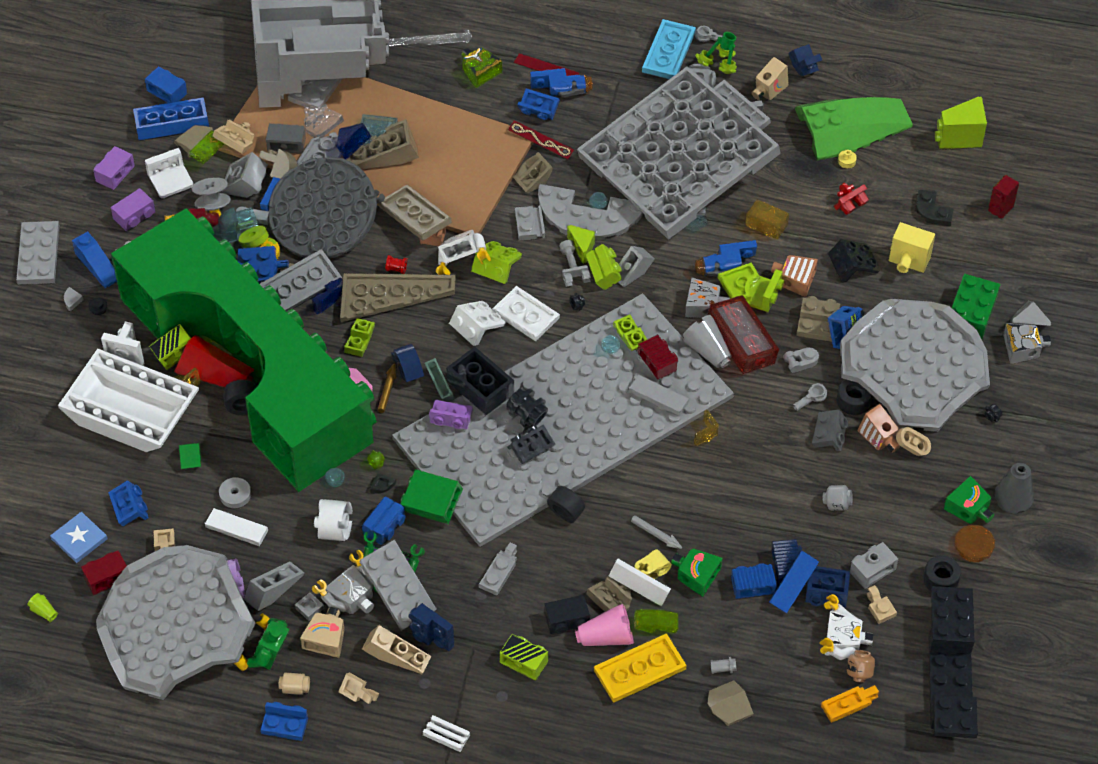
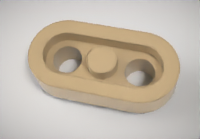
(912, 440)

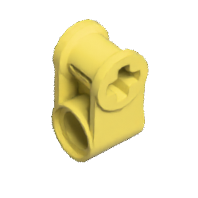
(653, 564)

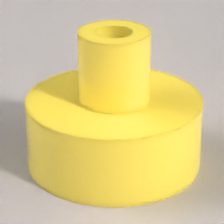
(847, 159)

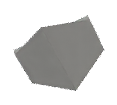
(1030, 314)

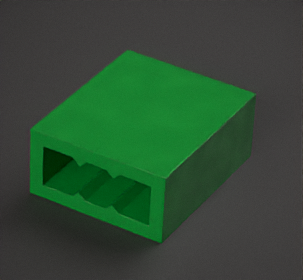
(431, 496)

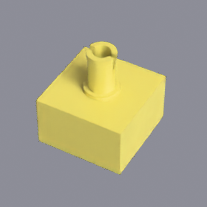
(911, 248)

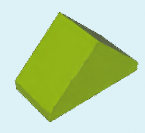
(582, 239)

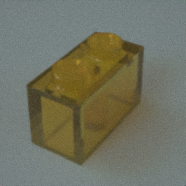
(767, 219)

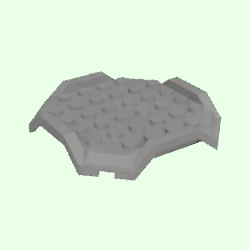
(916, 361)
(172, 619)

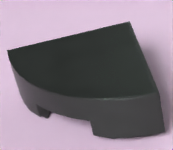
(382, 484)

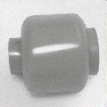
(838, 497)

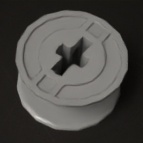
(210, 191)

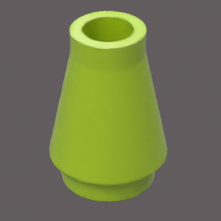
(42, 607)

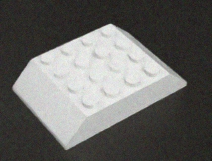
(127, 401)

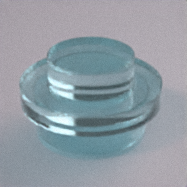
(598, 200)
(610, 344)
(335, 477)

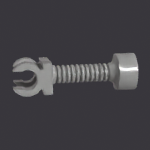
(567, 248)

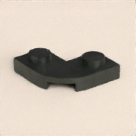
(933, 214)

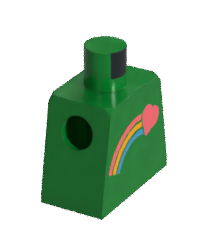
(969, 502)
(697, 569)

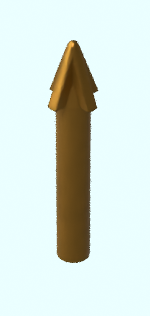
(391, 375)

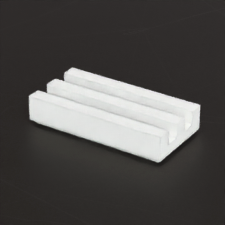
(432, 725)

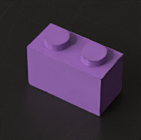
(114, 167)
(133, 209)

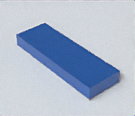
(793, 581)

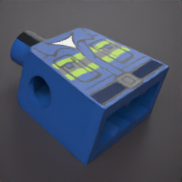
(842, 321)

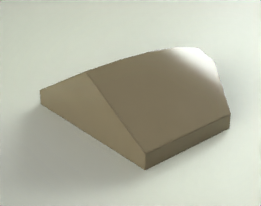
(533, 173)
(729, 703)

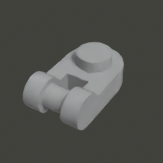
(808, 358)

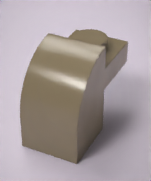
(282, 161)

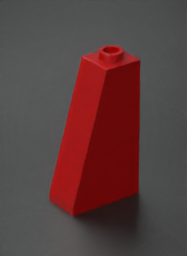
(212, 363)

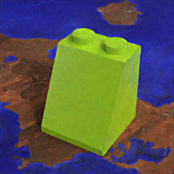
(962, 125)

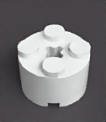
(333, 520)

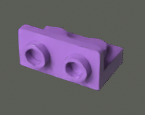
(450, 414)

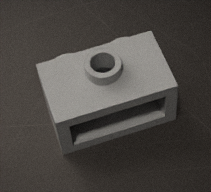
(873, 565)

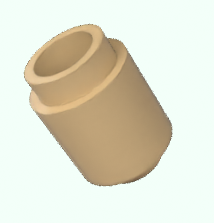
(294, 683)

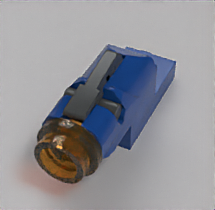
(560, 83)
(728, 258)

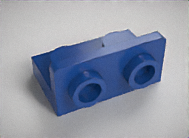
(128, 503)
(284, 721)

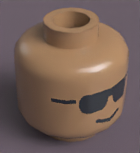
(860, 665)

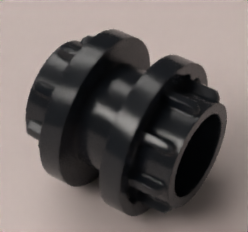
(528, 408)

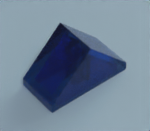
(351, 139)

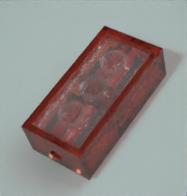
(744, 334)

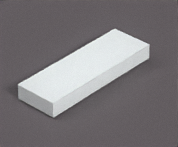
(236, 527)
(639, 582)

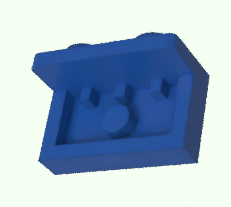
(539, 104)

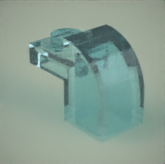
(232, 222)

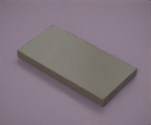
(415, 212)

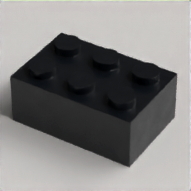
(480, 380)

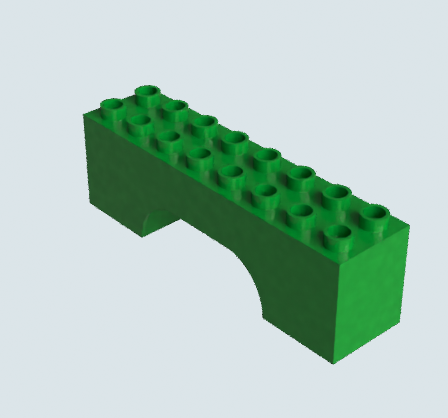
(306, 405)

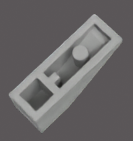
(270, 586)

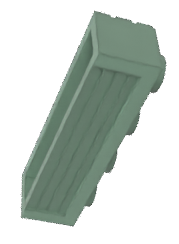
(439, 380)

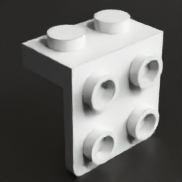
(168, 173)
(473, 320)

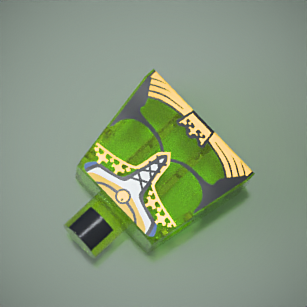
(480, 65)

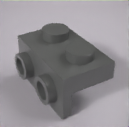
(830, 429)

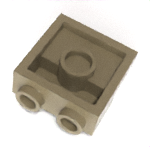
(814, 318)

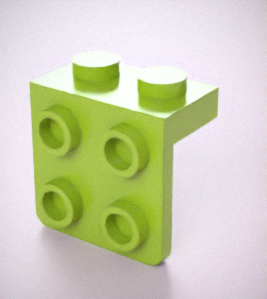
(500, 263)
(765, 291)

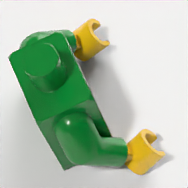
(269, 645)

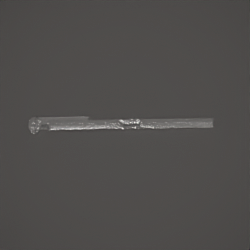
(432, 39)

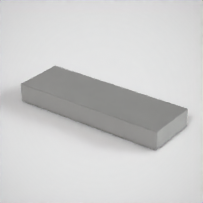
(659, 395)

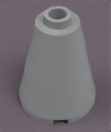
(708, 342)

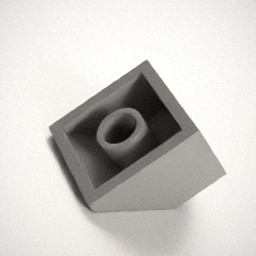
(245, 176)

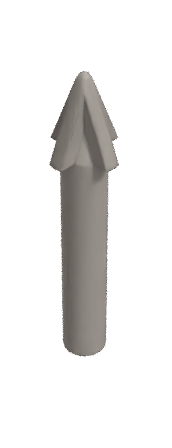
(670, 541)

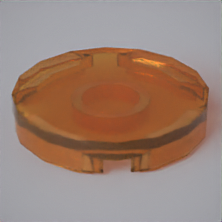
(974, 543)

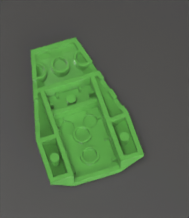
(852, 123)

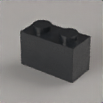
(566, 614)

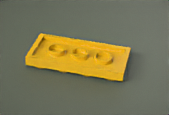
(640, 668)

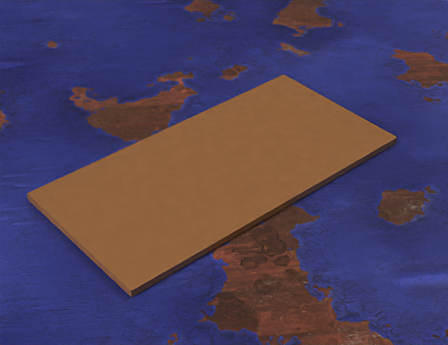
(461, 155)

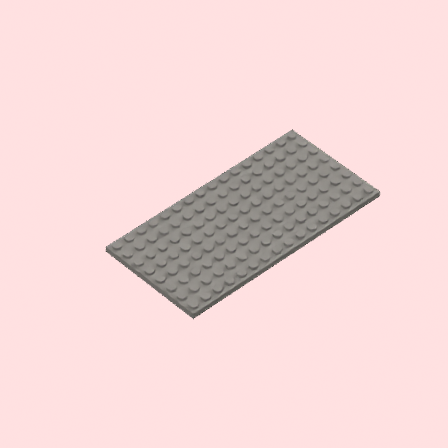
(587, 416)

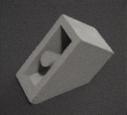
(634, 264)

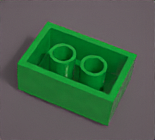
(976, 301)

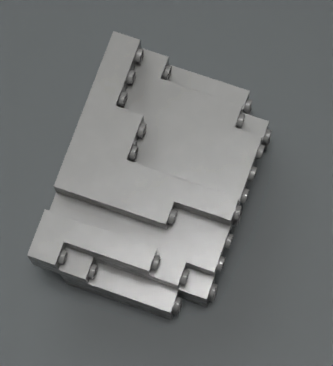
(314, 43)

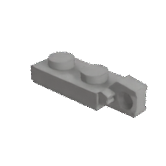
(499, 570)

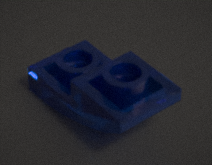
(332, 292)

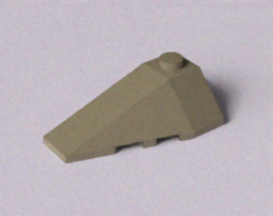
(390, 148)

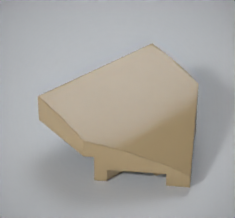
(235, 135)

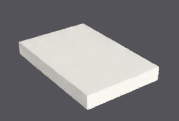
(526, 313)

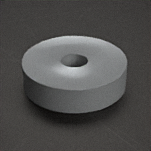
(235, 485)

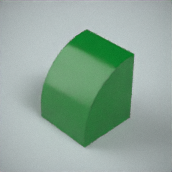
(190, 455)

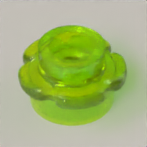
(376, 459)

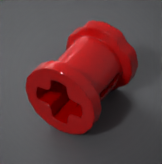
(396, 264)

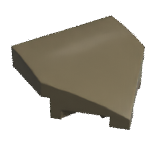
(192, 137)
(610, 594)

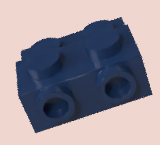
(826, 582)
(429, 626)

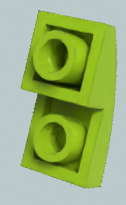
(629, 332)
(359, 338)

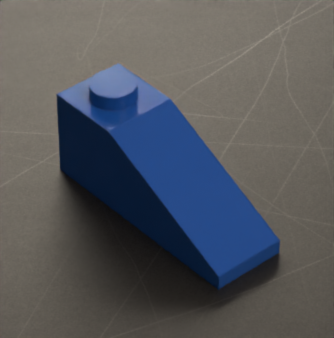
(94, 259)

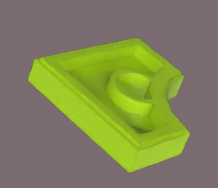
(739, 280)

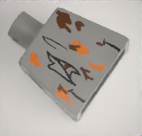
(701, 296)

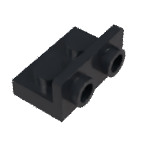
(531, 444)

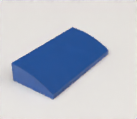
(170, 118)

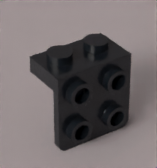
(852, 256)

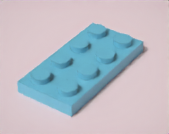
(668, 49)

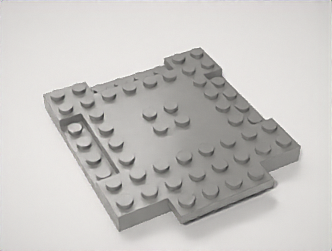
(681, 149)

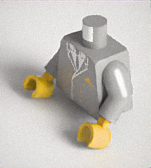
(349, 590)

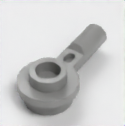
(705, 34)
(816, 393)

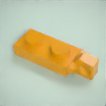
(849, 702)

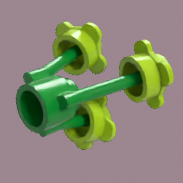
(725, 46)

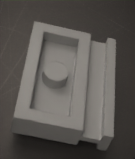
(529, 222)

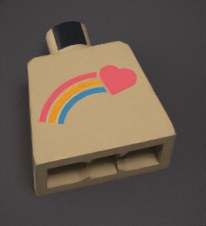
(771, 80)
(324, 633)

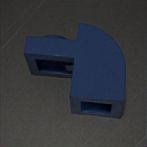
(804, 61)
(408, 362)

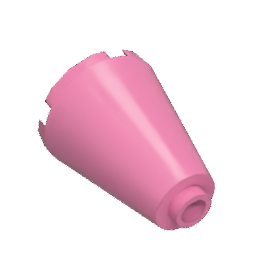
(606, 629)

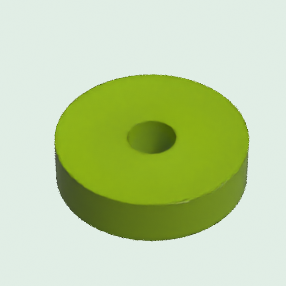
(253, 237)

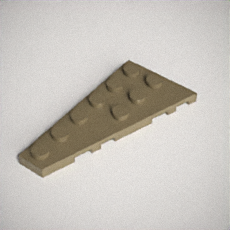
(379, 293)

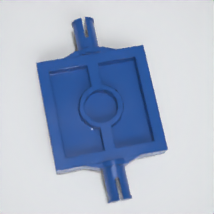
(262, 260)

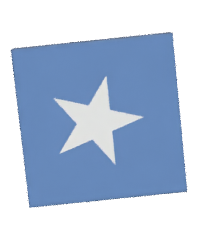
(78, 537)

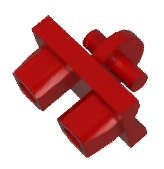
(845, 202)

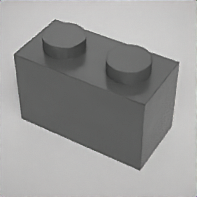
(286, 137)

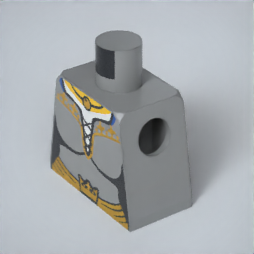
(1024, 342)

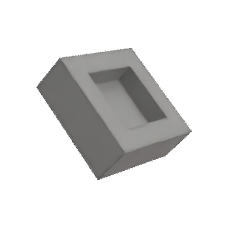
(309, 606)

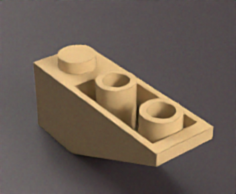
(395, 650)

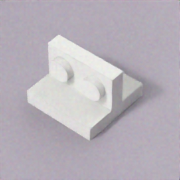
(124, 344)

